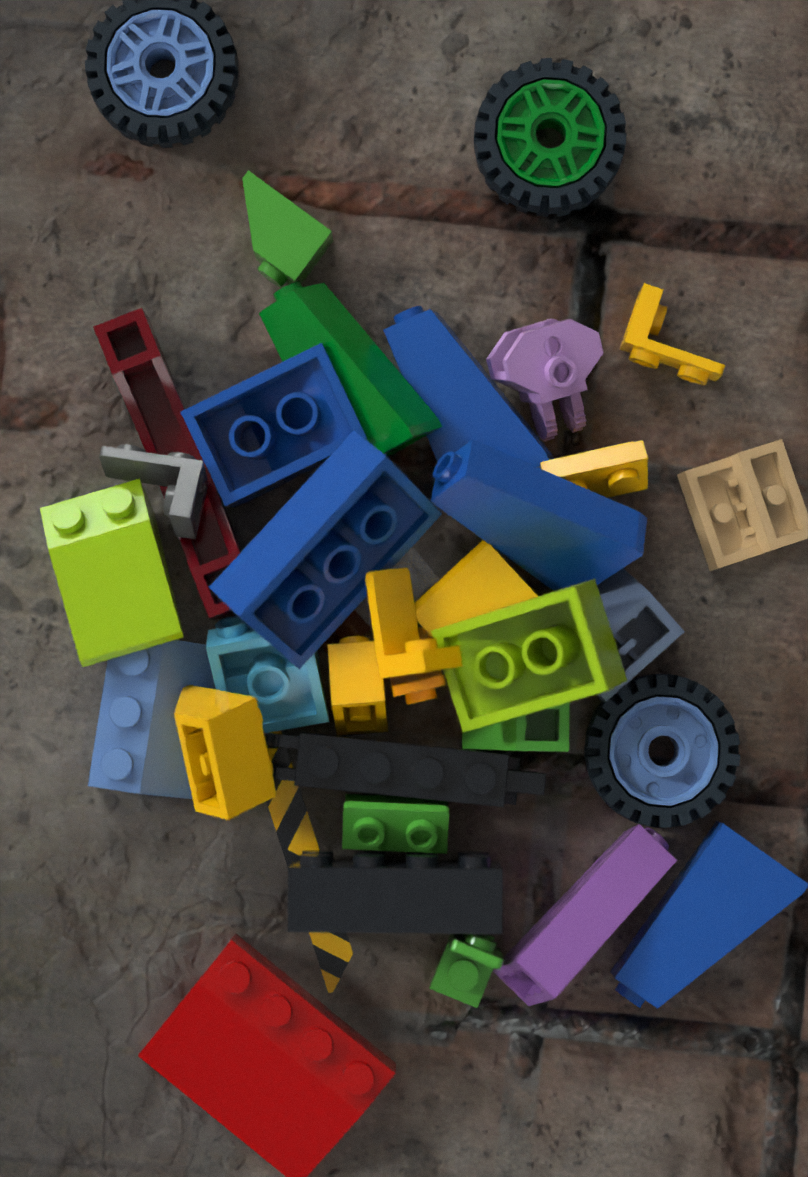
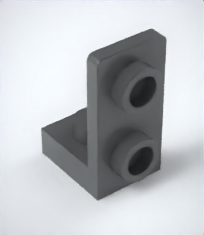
(177, 471)

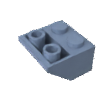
(637, 624)

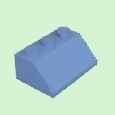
(136, 727)

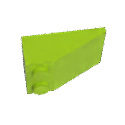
(111, 572)
(531, 656)

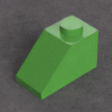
(282, 234)

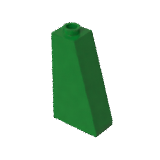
(380, 395)

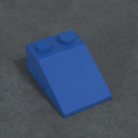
(272, 426)

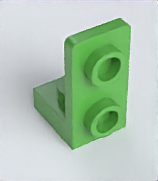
(466, 967)

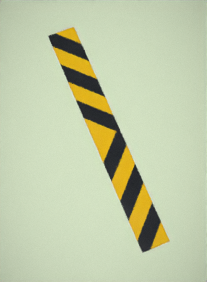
(295, 836)

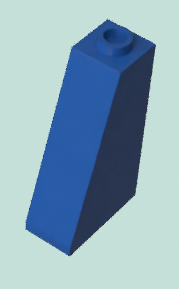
(458, 390)
(536, 517)
(706, 912)

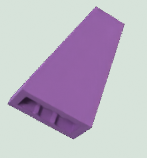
(585, 916)

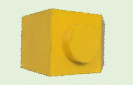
(356, 687)

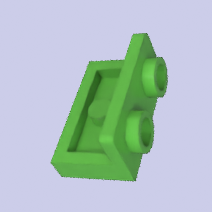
(395, 824)

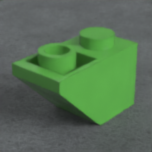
(530, 732)

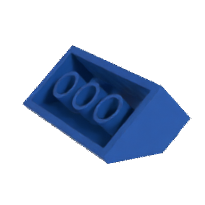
(314, 554)

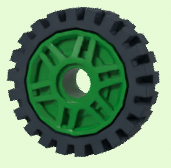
(558, 99)

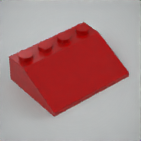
(268, 1060)

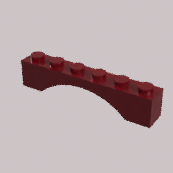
(156, 413)

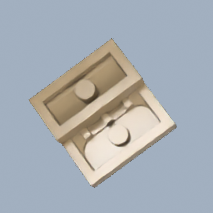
(745, 504)

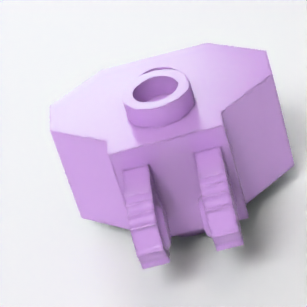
(546, 365)

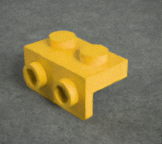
(605, 470)

